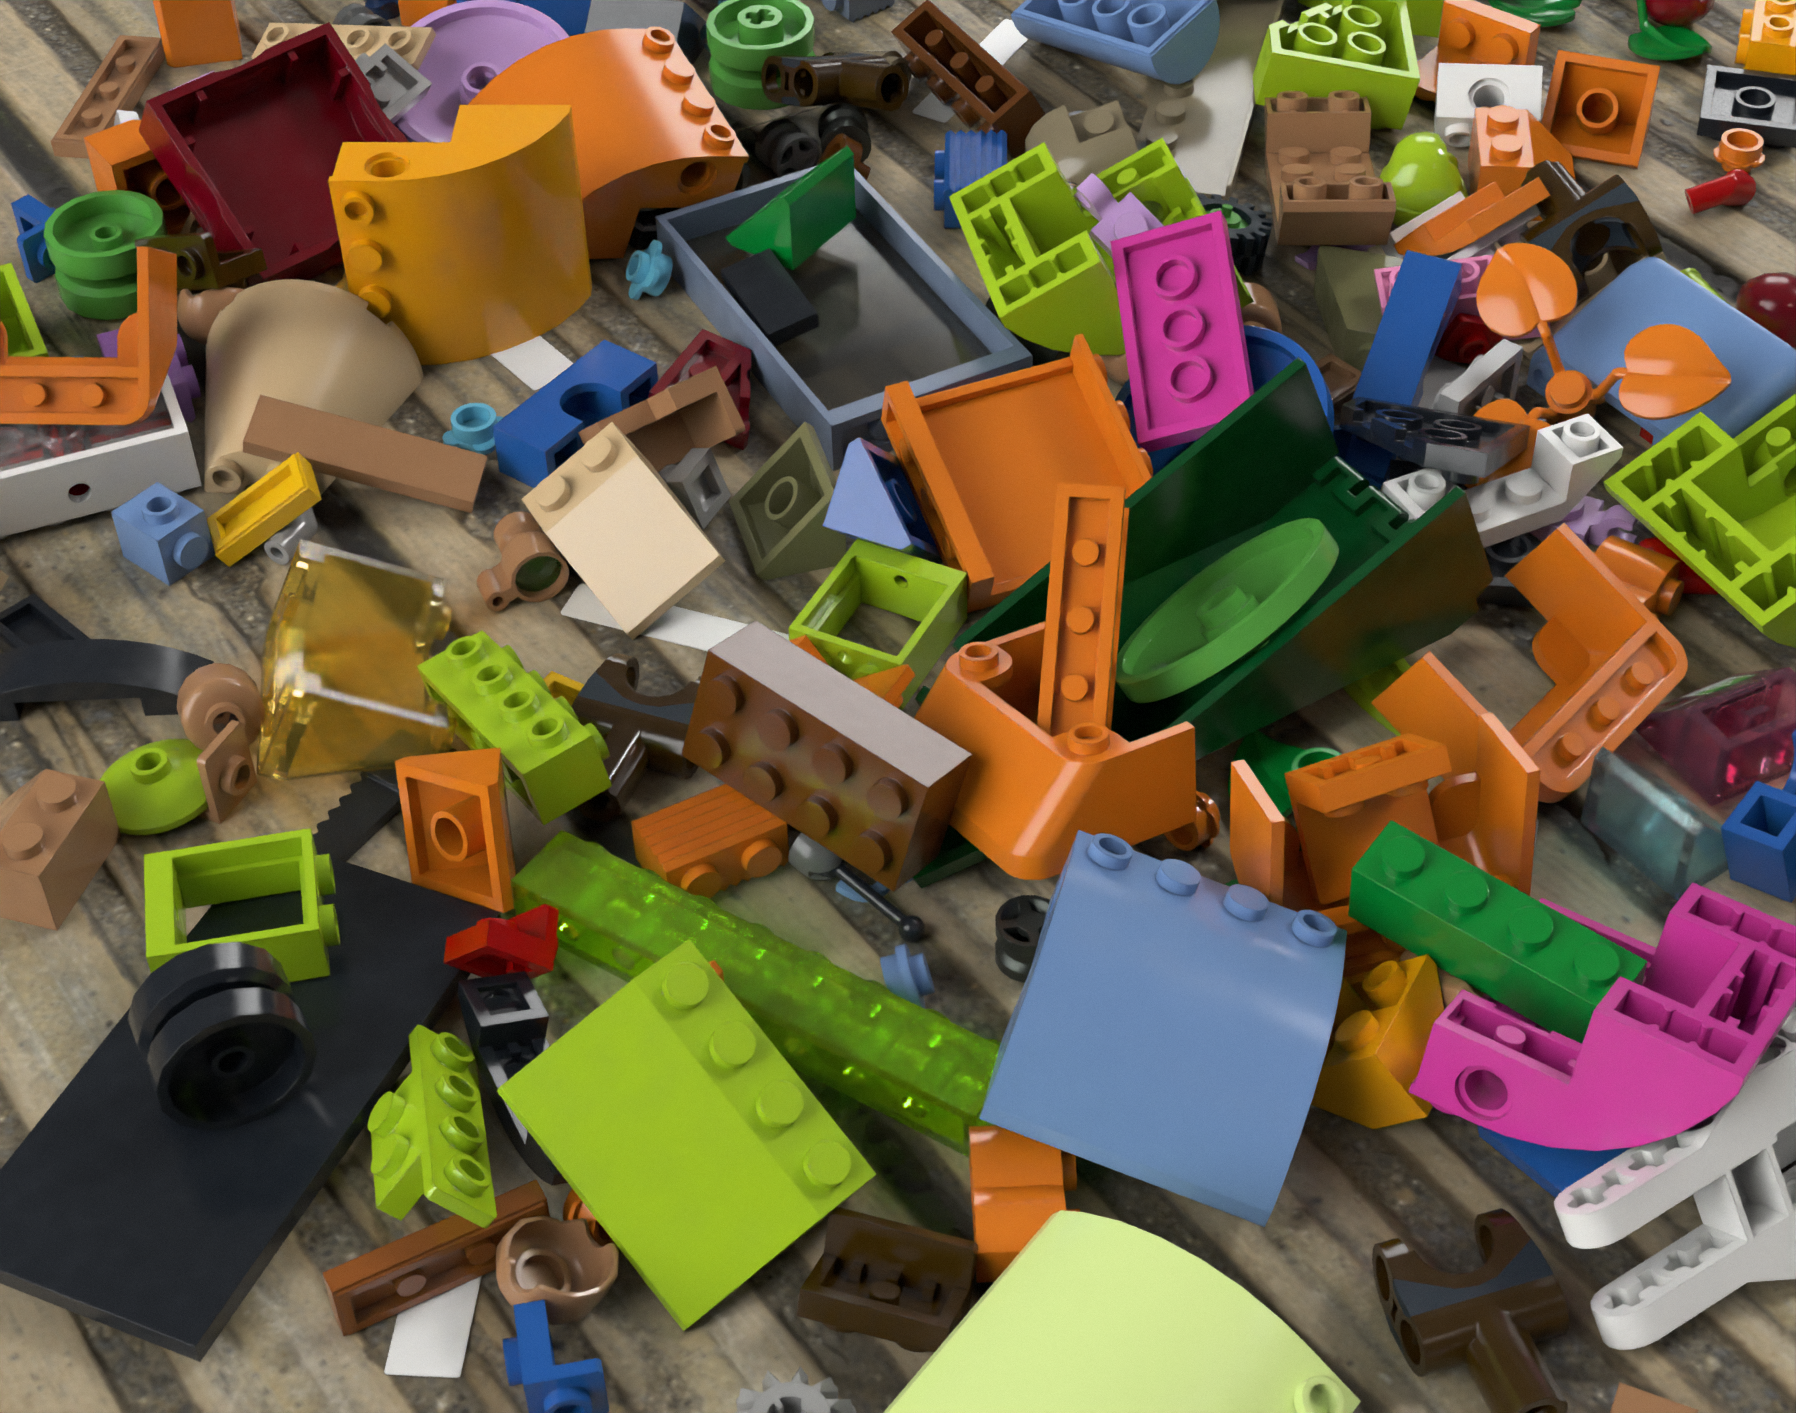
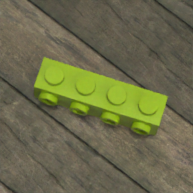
(496, 704)

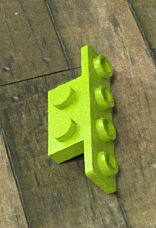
(433, 1134)

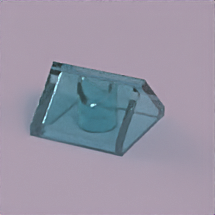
(1652, 824)

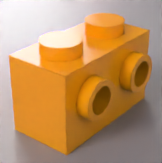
(1768, 37)

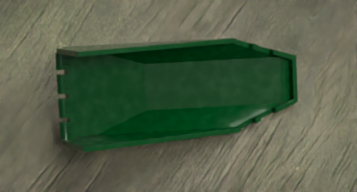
(1257, 469)

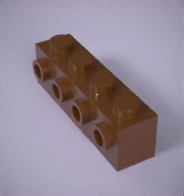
(968, 76)

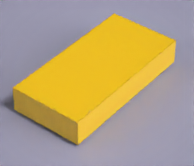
(263, 509)

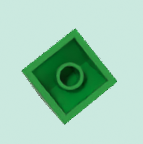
(803, 213)

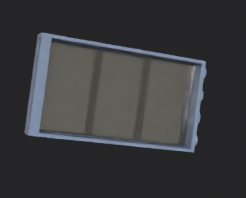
(881, 307)

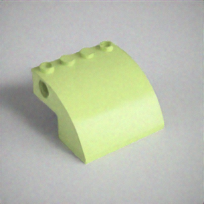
(1119, 1325)

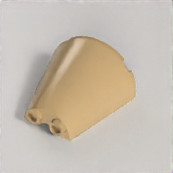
(304, 348)

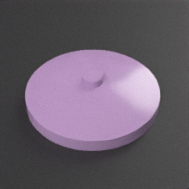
(469, 50)

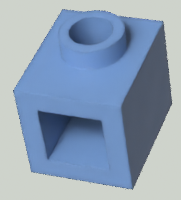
(163, 533)

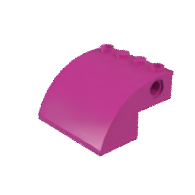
(1651, 1052)

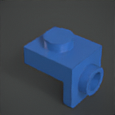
(31, 220)
(547, 1386)

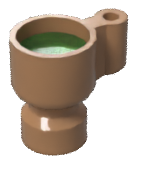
(528, 566)

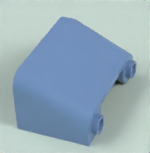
(1658, 294)

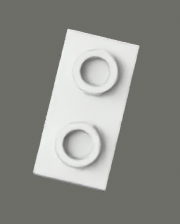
(1470, 86)

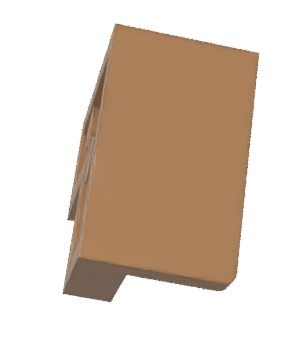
(677, 419)

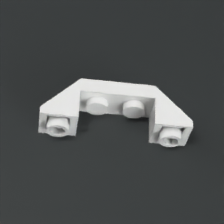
(1564, 468)

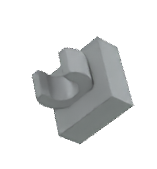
(698, 484)

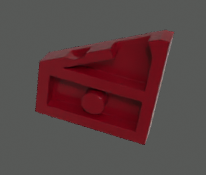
(734, 367)

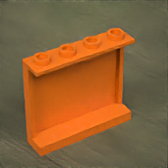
(992, 457)

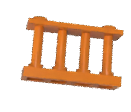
(1083, 607)

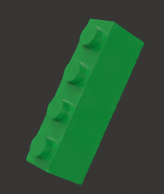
(1486, 932)

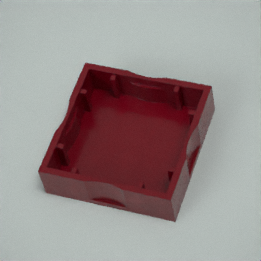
(259, 148)

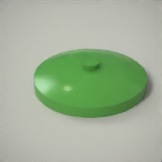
(1226, 611)

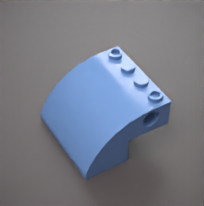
(1170, 1027)

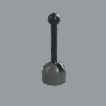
(823, 865)

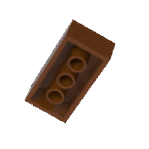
(825, 754)

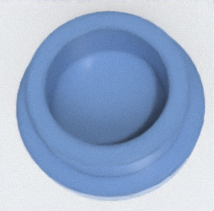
(907, 975)

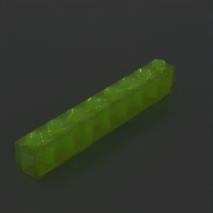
(814, 1012)

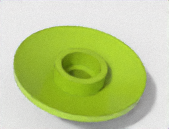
(156, 787)

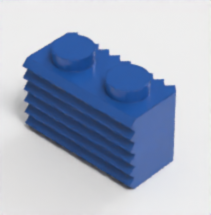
(962, 162)

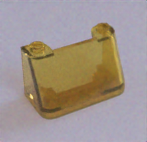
(345, 670)

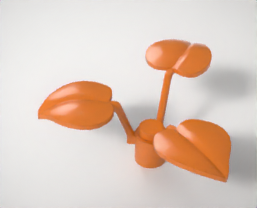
(1665, 369)

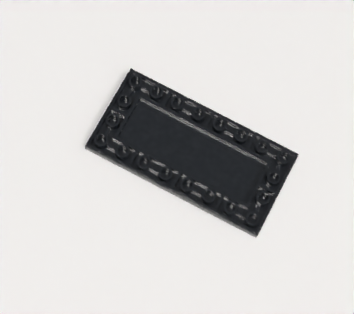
(176, 1223)

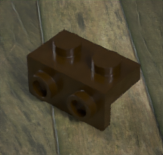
(202, 266)
(890, 1281)

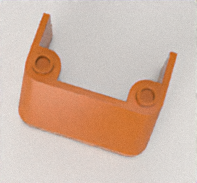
(101, 388)
(1598, 648)
(1036, 790)
(1476, 816)

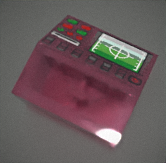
(1728, 732)

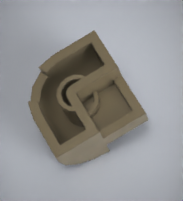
(1085, 140)

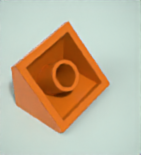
(198, 31)
(1601, 107)
(459, 825)

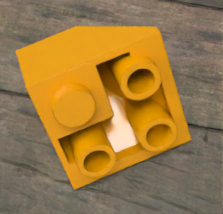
(1380, 1043)

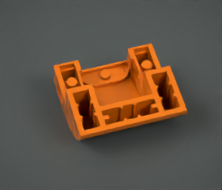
(638, 121)

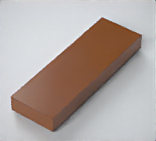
(425, 1262)

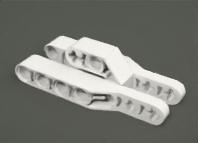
(1741, 1195)

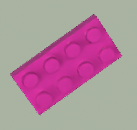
(1181, 329)

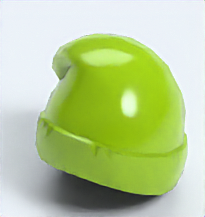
(1421, 175)

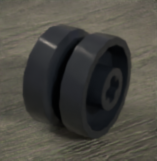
(221, 1036)

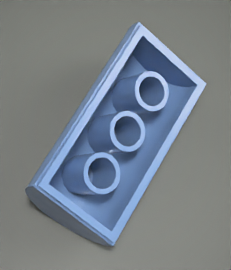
(1143, 36)

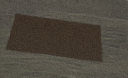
(785, 116)

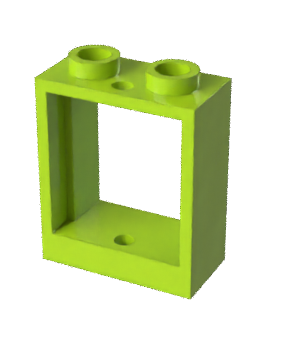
(871, 576)
(238, 872)

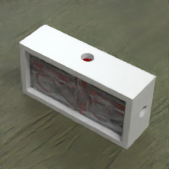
(89, 469)

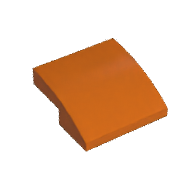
(1471, 219)

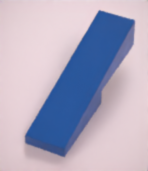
(1405, 345)

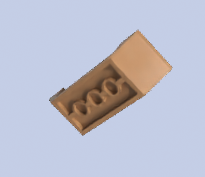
(1323, 171)

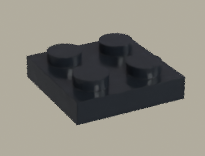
(1751, 102)

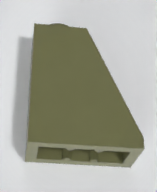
(1349, 299)

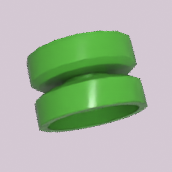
(744, 36)
(96, 250)

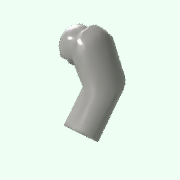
(284, 543)

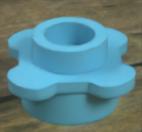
(648, 271)
(472, 428)

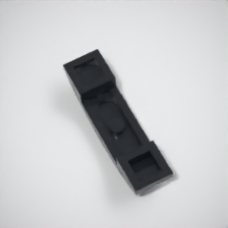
(94, 672)
(505, 1034)

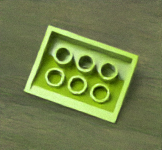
(686, 1133)

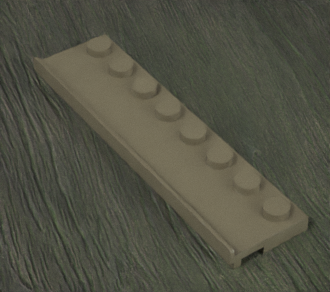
(1213, 113)

